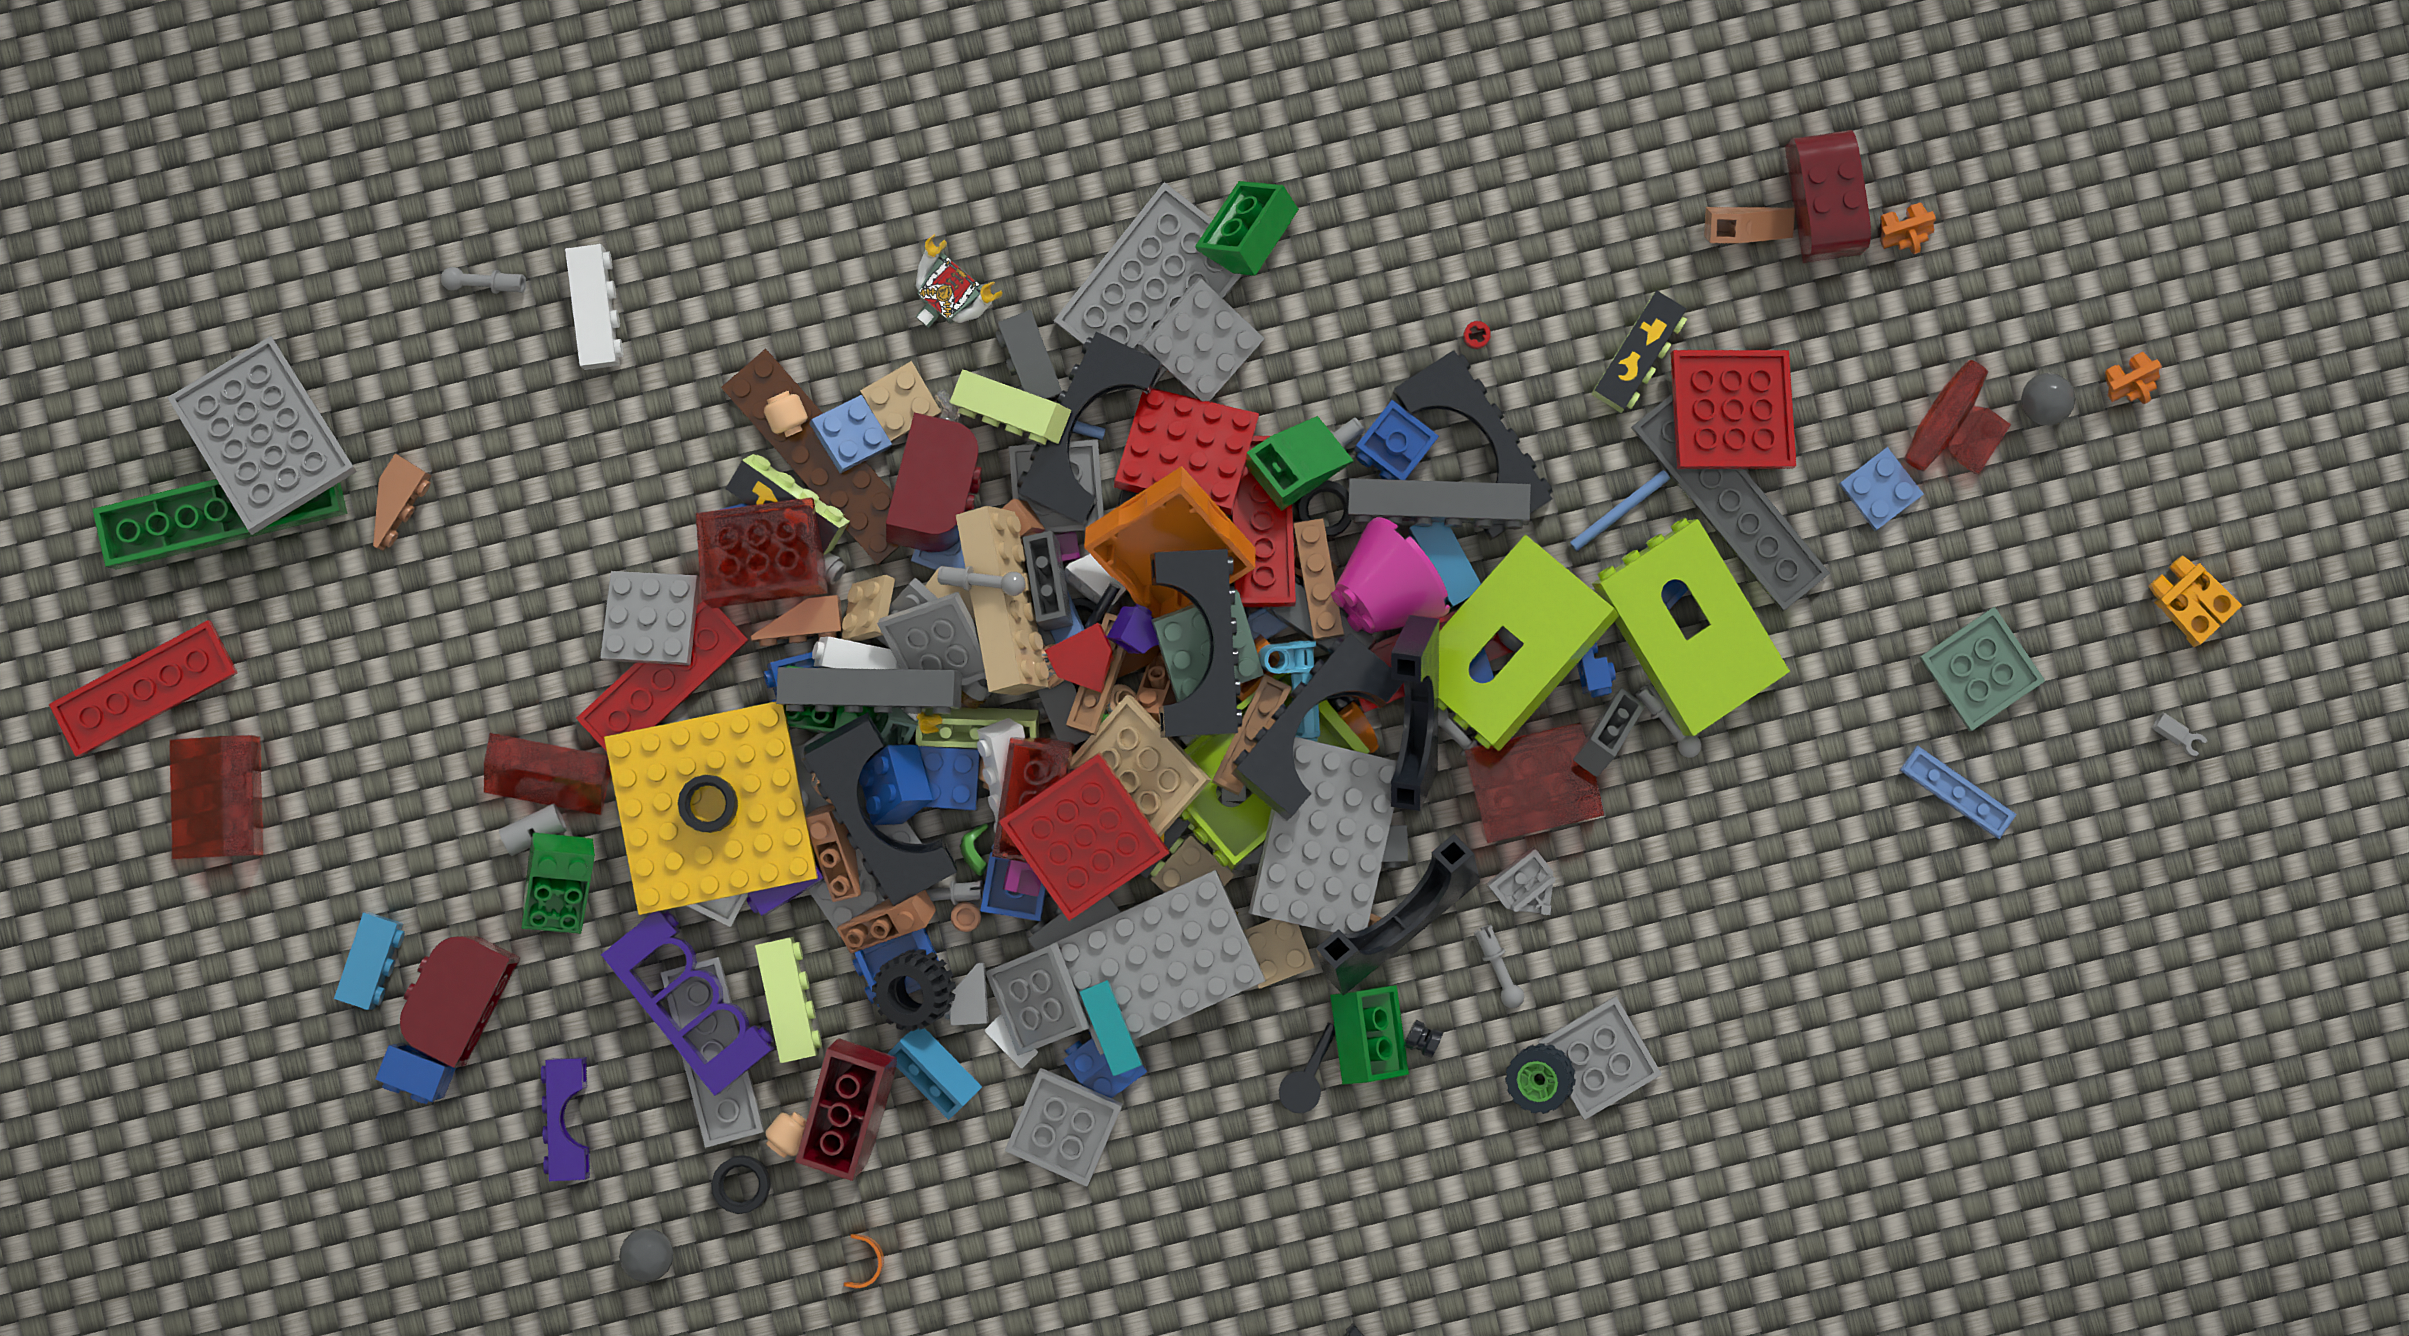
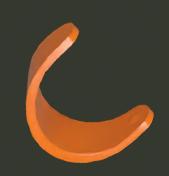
(1360, 725)
(879, 1252)

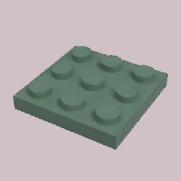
(1186, 647)
(1982, 669)

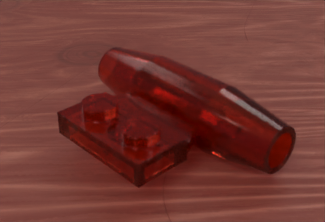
(1957, 424)

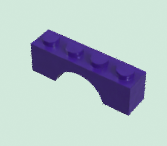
(1133, 630)
(565, 1157)

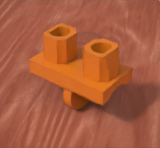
(1909, 231)
(2136, 383)

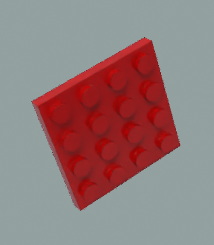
(1733, 409)
(1188, 433)
(1084, 836)

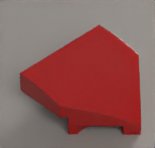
(1083, 658)

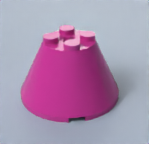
(1388, 581)

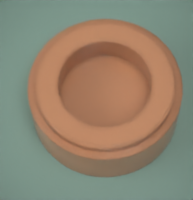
(966, 916)

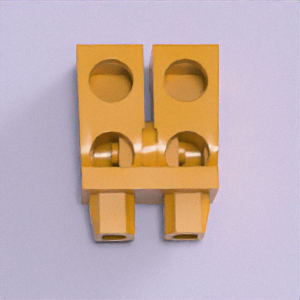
(2195, 601)

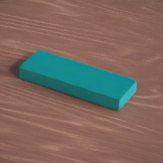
(1110, 1028)

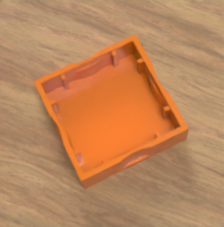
(1164, 518)

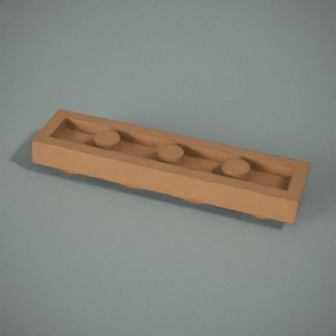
(1318, 579)
(1266, 701)
(1090, 704)

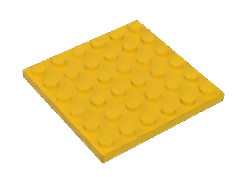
(761, 846)

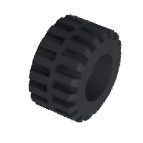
(894, 998)

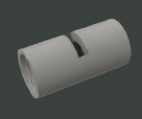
(518, 834)

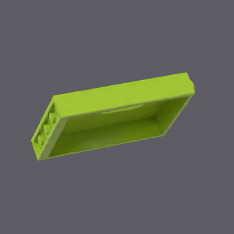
(1542, 608)
(1715, 667)
(1242, 829)

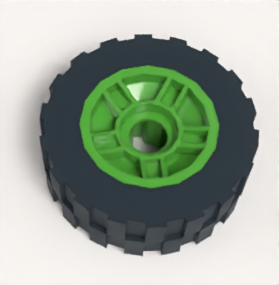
(1533, 1093)

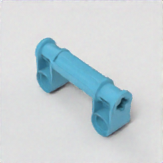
(1298, 660)

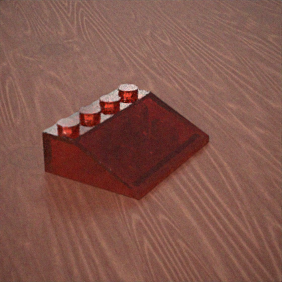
(760, 553)
(1532, 784)
(216, 797)

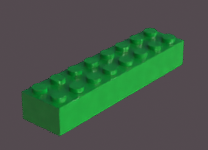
(190, 521)

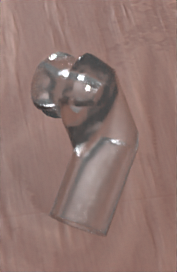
(949, 410)

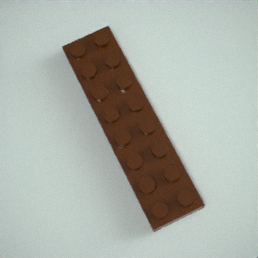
(855, 492)

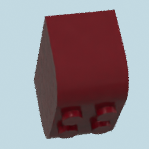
(1829, 195)
(933, 484)
(455, 997)
(846, 1109)

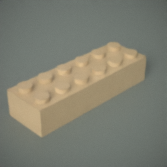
(1004, 623)

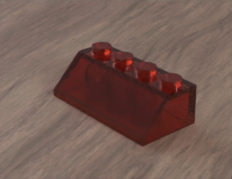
(1029, 769)
(546, 773)

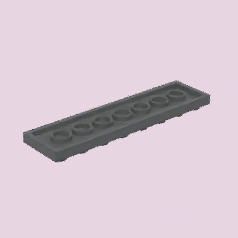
(1738, 514)

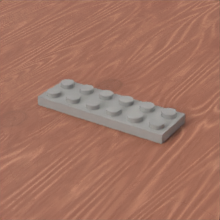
(735, 1110)

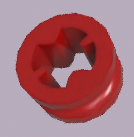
(1474, 344)

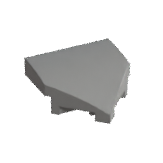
(1525, 884)

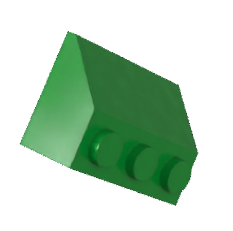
(1248, 227)
(1369, 1035)

